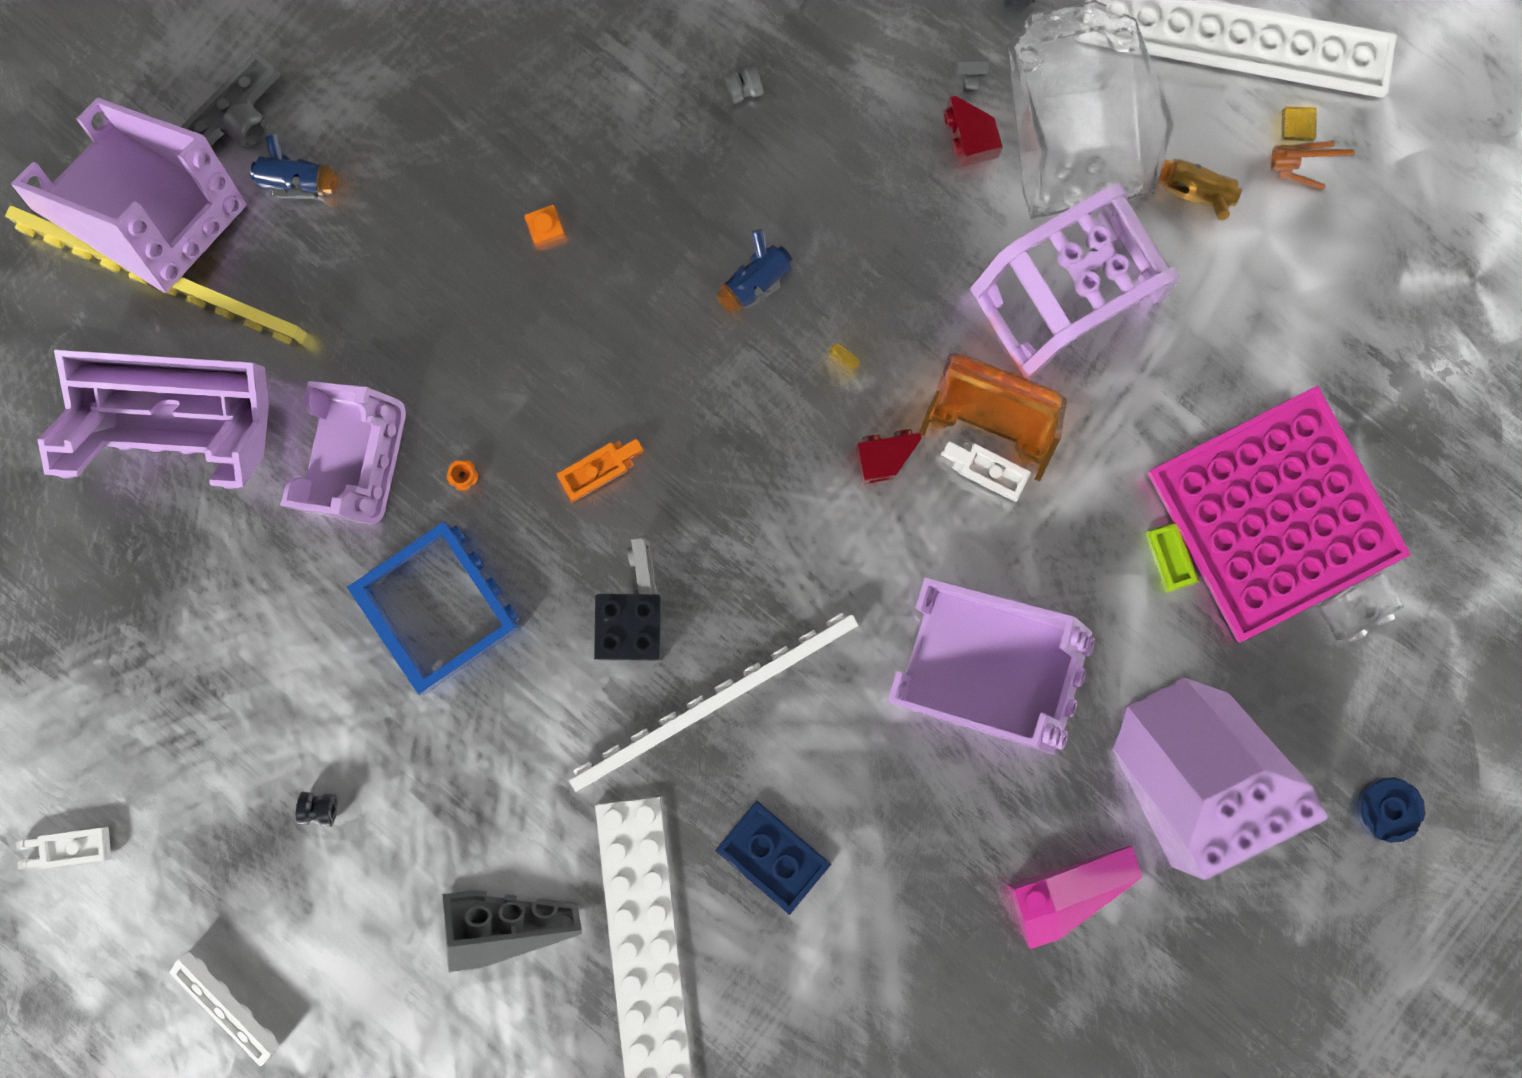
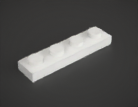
(218, 1002)

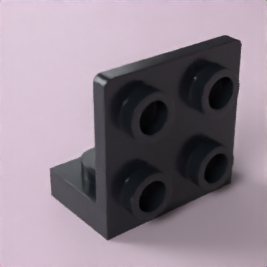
(627, 627)

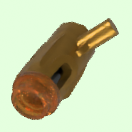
(1200, 185)

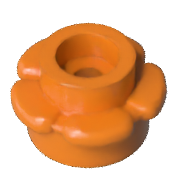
(454, 471)

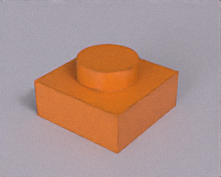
(544, 225)

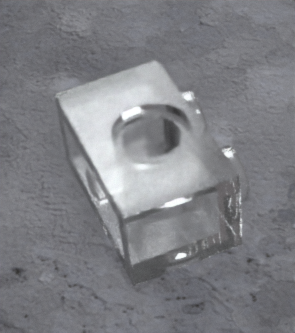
(1342, 613)

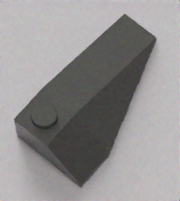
(494, 929)

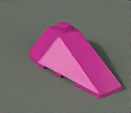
(1066, 897)

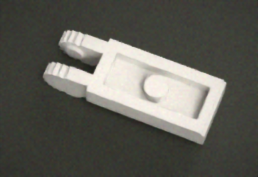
(67, 848)

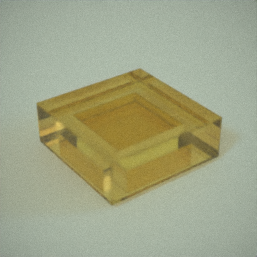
(1299, 123)
(843, 359)

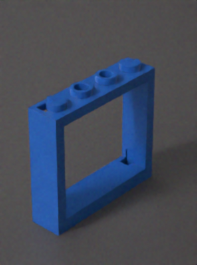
(391, 637)

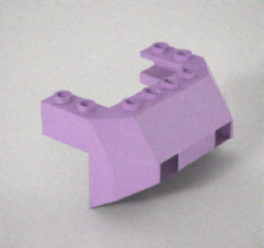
(158, 407)

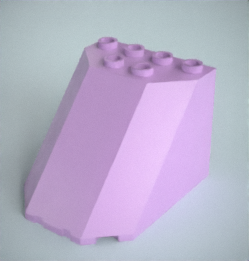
(1210, 778)

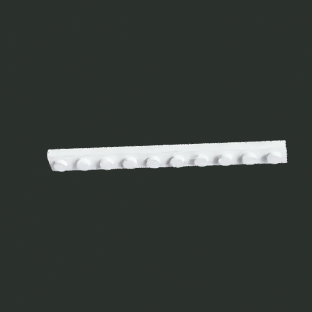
(701, 707)

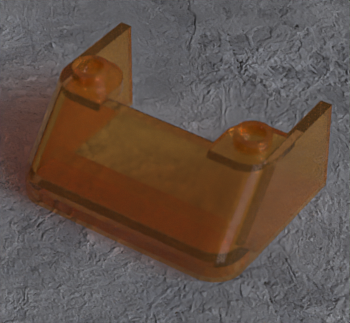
(1000, 405)

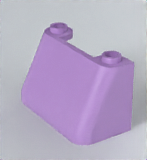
(350, 453)

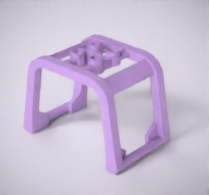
(1120, 223)

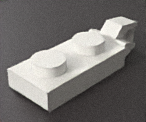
(987, 469)

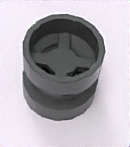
(751, 84)

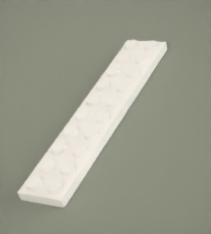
(1264, 43)
(643, 939)

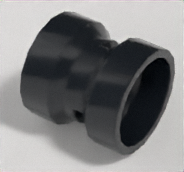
(316, 809)

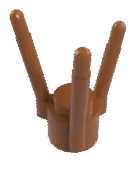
(1289, 157)

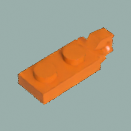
(598, 468)

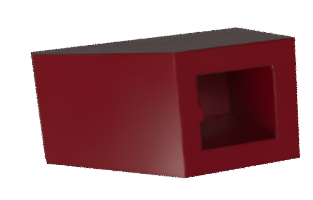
(973, 130)
(883, 458)

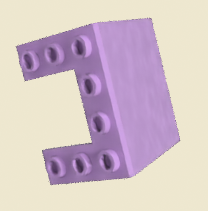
(139, 193)
(994, 666)

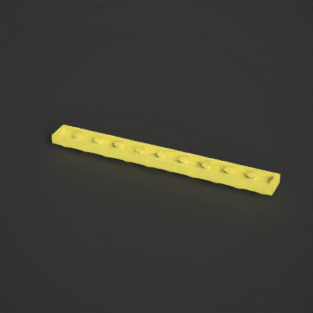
(196, 294)

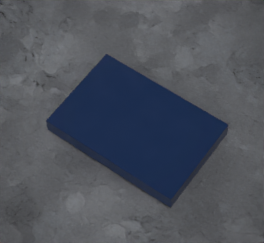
(773, 857)

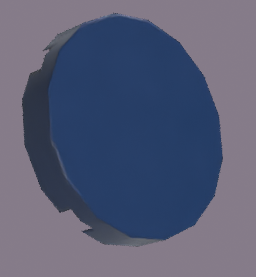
(1390, 809)

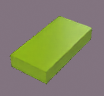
(1171, 557)

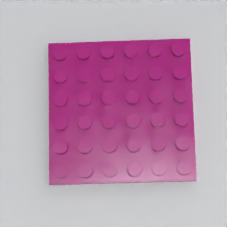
(1278, 514)

